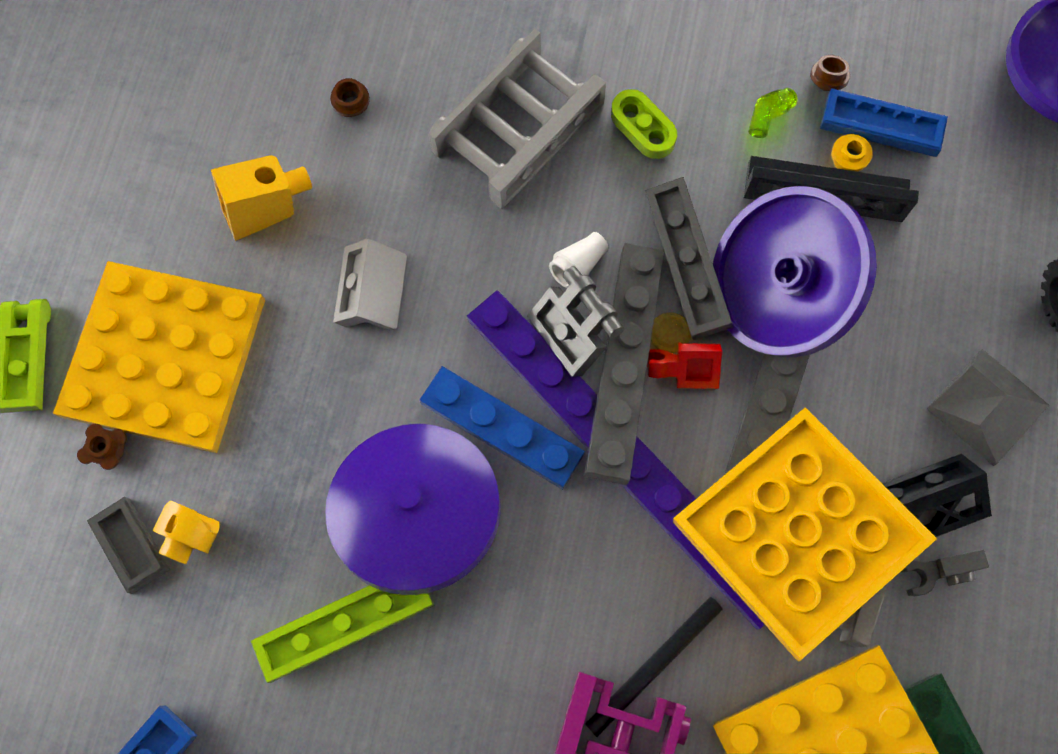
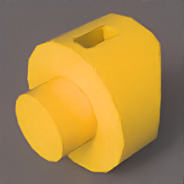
(184, 531)

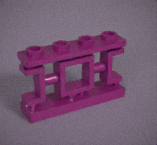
(675, 732)

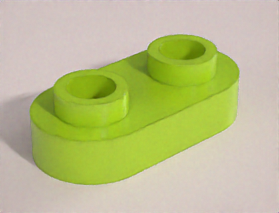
(646, 125)

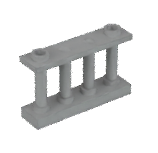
(531, 152)

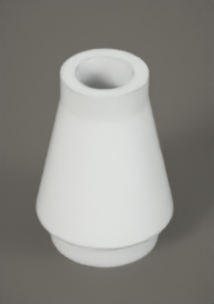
(581, 254)

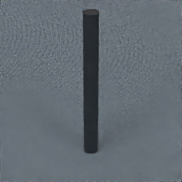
(656, 663)

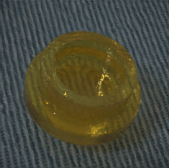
(669, 331)

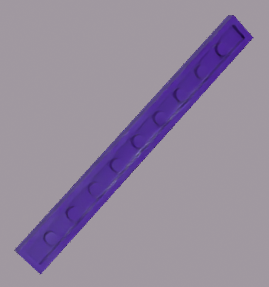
(575, 405)

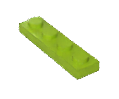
(333, 629)

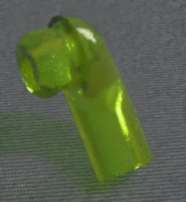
(770, 107)

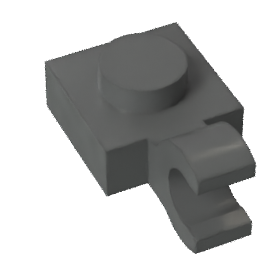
(955, 569)

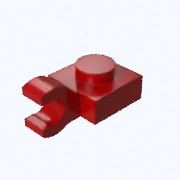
(693, 365)

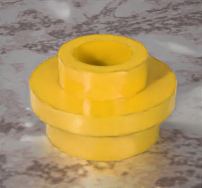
(844, 160)

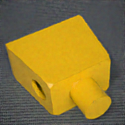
(257, 193)

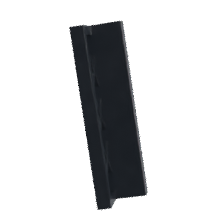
(867, 193)
(942, 488)

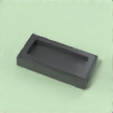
(128, 545)

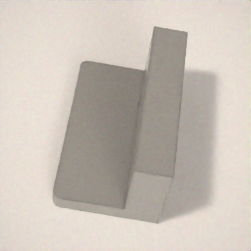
(370, 285)

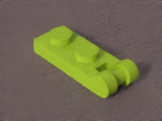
(23, 355)

